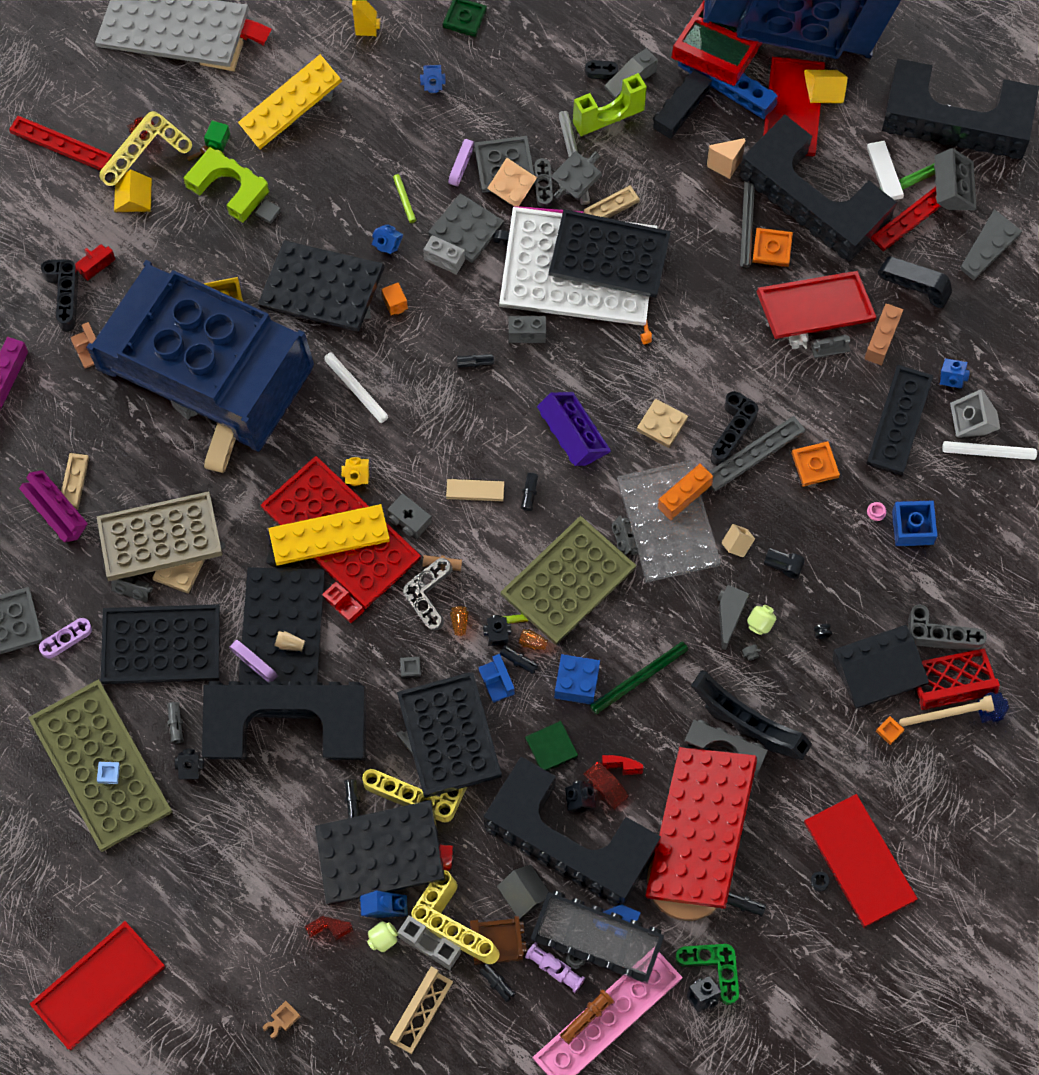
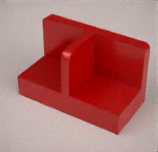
(95, 261)

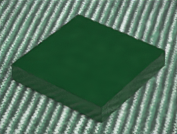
(464, 17)
(551, 746)

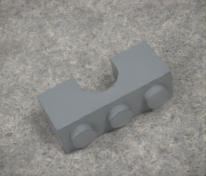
(422, 939)

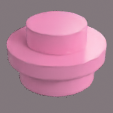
(876, 511)

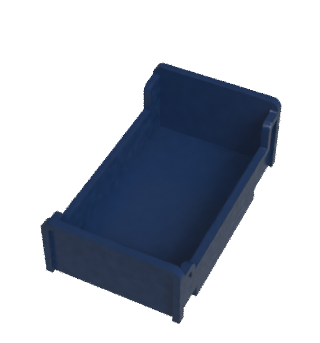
(806, 25)
(204, 353)

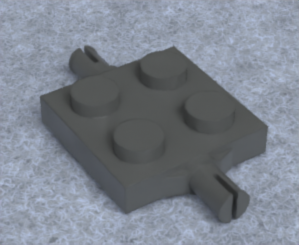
(576, 175)

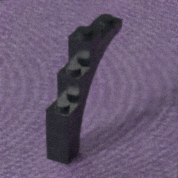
(749, 722)

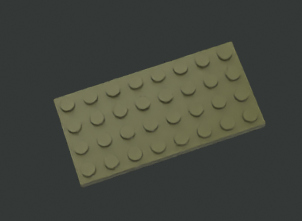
(89, 731)

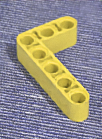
(141, 144)
(401, 788)
(449, 927)

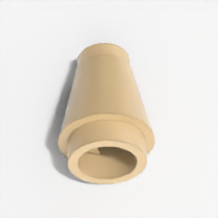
(287, 641)

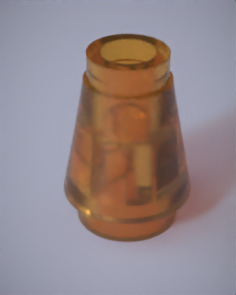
(459, 620)
(532, 640)

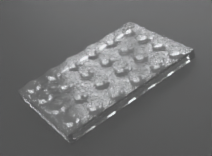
(665, 545)

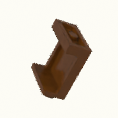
(505, 936)

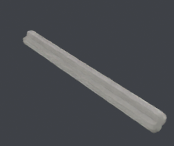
(571, 145)

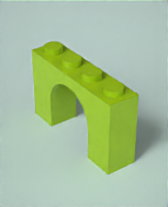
(589, 117)
(215, 165)

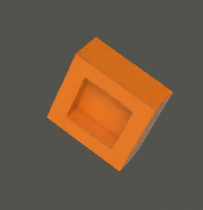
(890, 730)

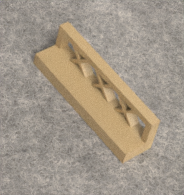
(413, 1007)

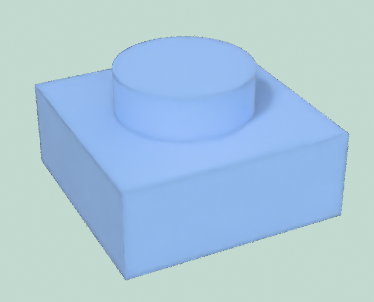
(108, 772)

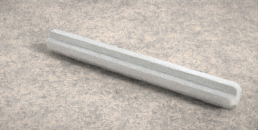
(356, 387)
(989, 450)

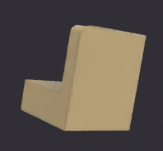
(738, 540)

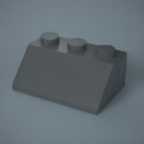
(955, 181)

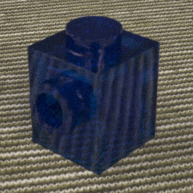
(1000, 705)

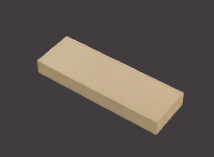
(614, 204)
(75, 478)
(475, 490)

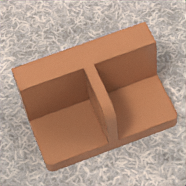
(80, 343)

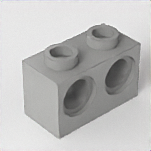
(444, 254)

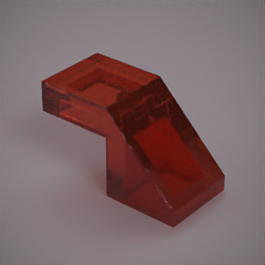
(606, 784)
(337, 927)

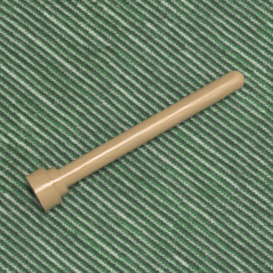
(985, 705)

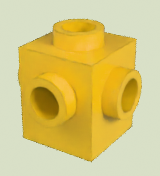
(356, 471)

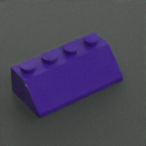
(573, 428)

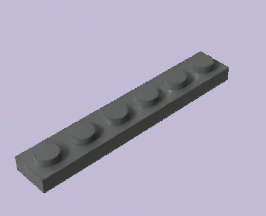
(756, 452)

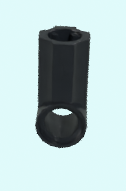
(789, 564)

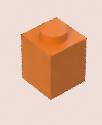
(394, 299)

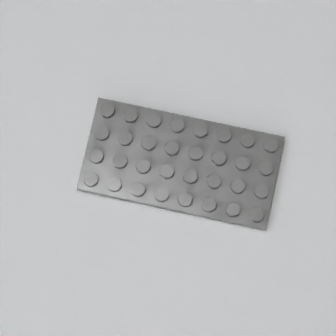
(174, 29)

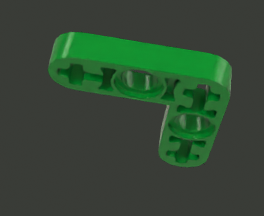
(715, 959)

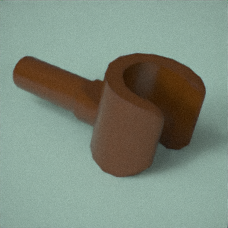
(203, 149)

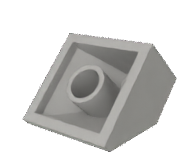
(974, 415)

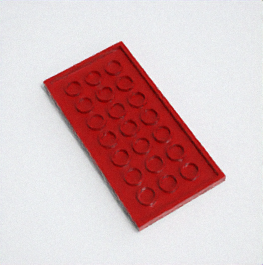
(360, 571)
(702, 827)

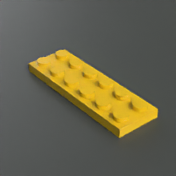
(290, 101)
(328, 534)

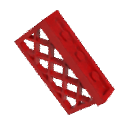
(961, 692)

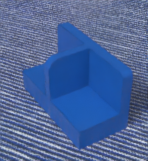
(497, 679)

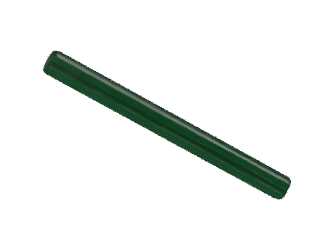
(639, 677)

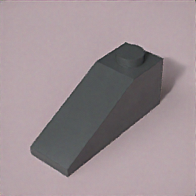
(643, 63)
(730, 609)

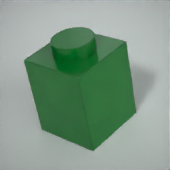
(217, 136)

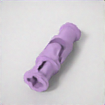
(548, 963)

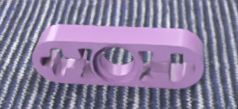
(461, 162)
(66, 630)
(253, 661)

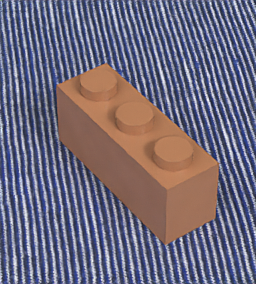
(883, 334)

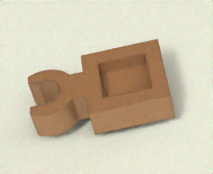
(283, 1017)

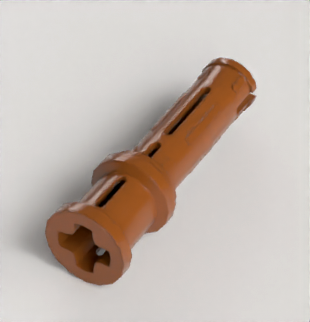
(593, 1010)

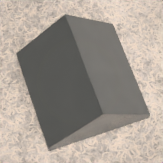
(523, 891)

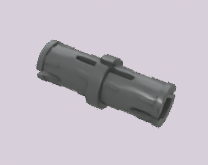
(175, 722)

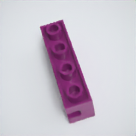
(53, 506)

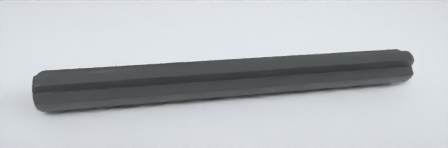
(747, 225)

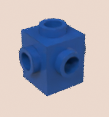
(432, 72)
(386, 239)
(954, 373)

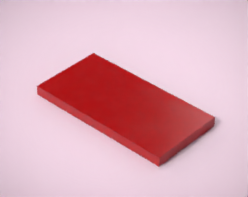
(793, 100)
(816, 304)
(860, 860)
(97, 985)

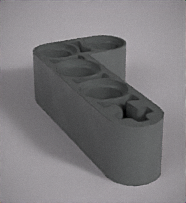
(945, 631)

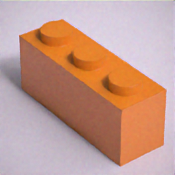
(685, 491)

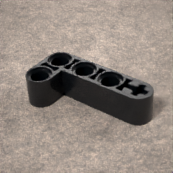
(917, 278)
(64, 295)
(731, 431)

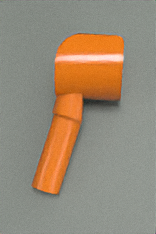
(647, 336)

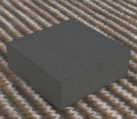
(268, 211)
(410, 667)

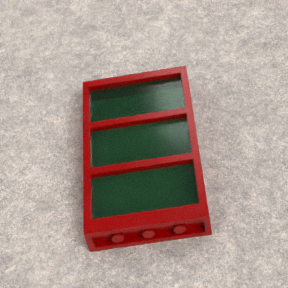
(714, 49)

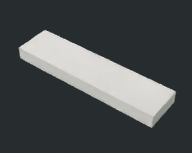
(885, 170)

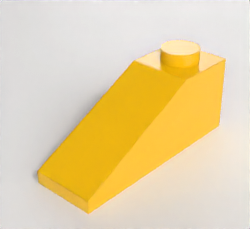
(365, 18)

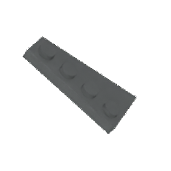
(990, 244)

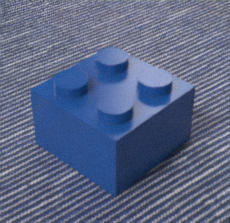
(914, 523)
(577, 679)

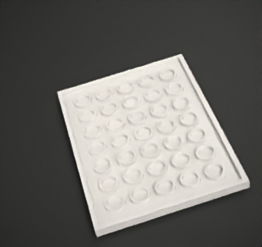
(531, 289)

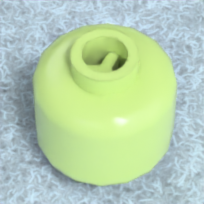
(761, 619)
(382, 936)

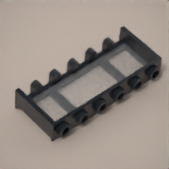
(598, 937)

